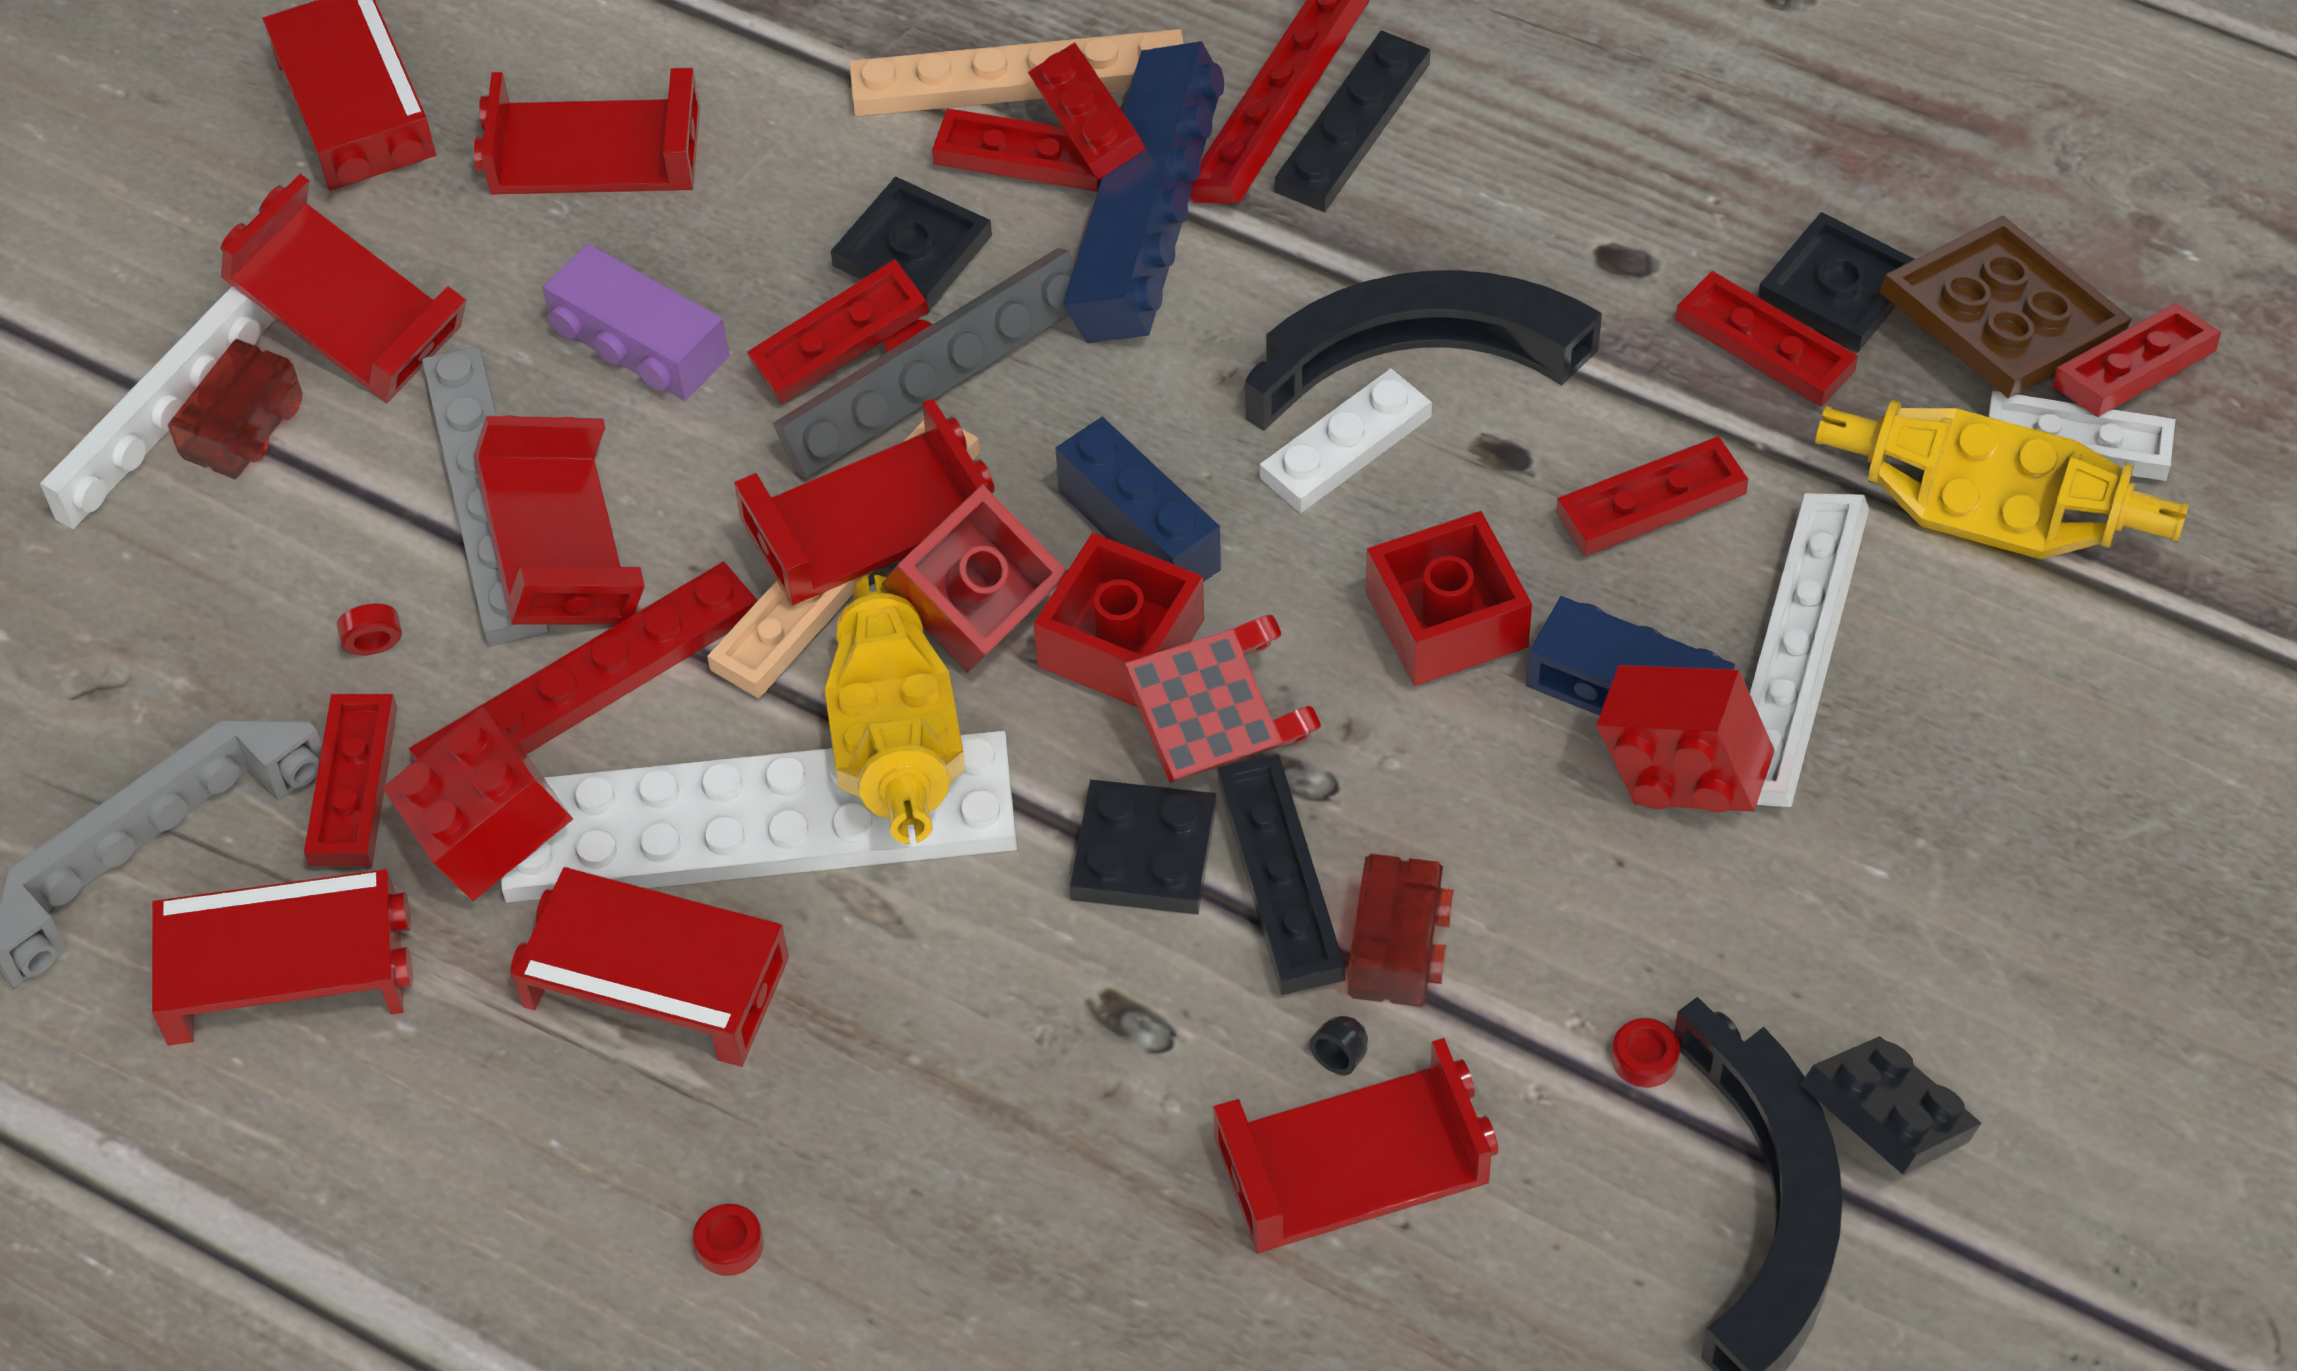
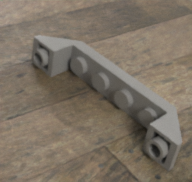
(276, 752)

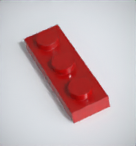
(1086, 110)
(1011, 149)
(838, 331)
(1766, 338)
(2136, 359)
(1651, 496)
(351, 780)

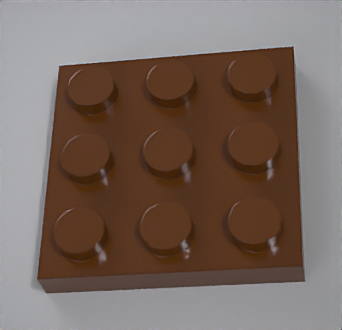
(2004, 305)

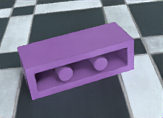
(635, 322)

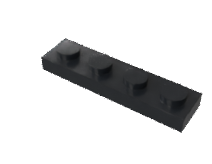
(1352, 121)
(1281, 875)

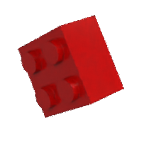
(975, 577)
(1448, 598)
(1113, 611)
(1686, 738)
(477, 803)

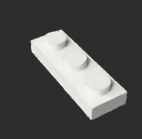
(2115, 435)
(1345, 440)

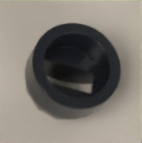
(1340, 1044)

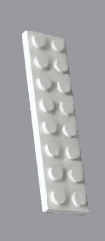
(755, 821)

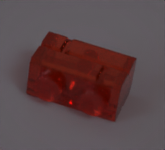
(236, 409)
(1396, 930)

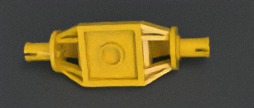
(1999, 480)
(891, 712)

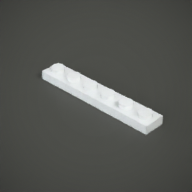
(142, 415)
(1804, 632)

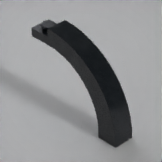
(1421, 311)
(1791, 1130)

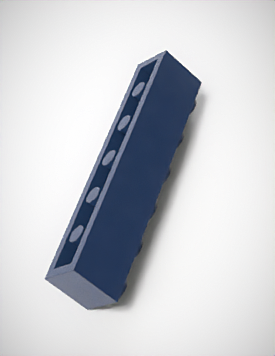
(1147, 198)

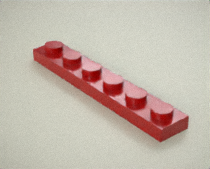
(1273, 99)
(615, 661)

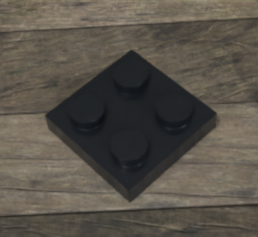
(919, 231)
(1834, 281)
(1143, 847)
(1891, 1104)

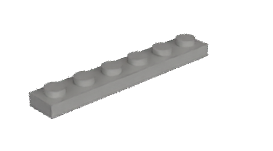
(460, 404)

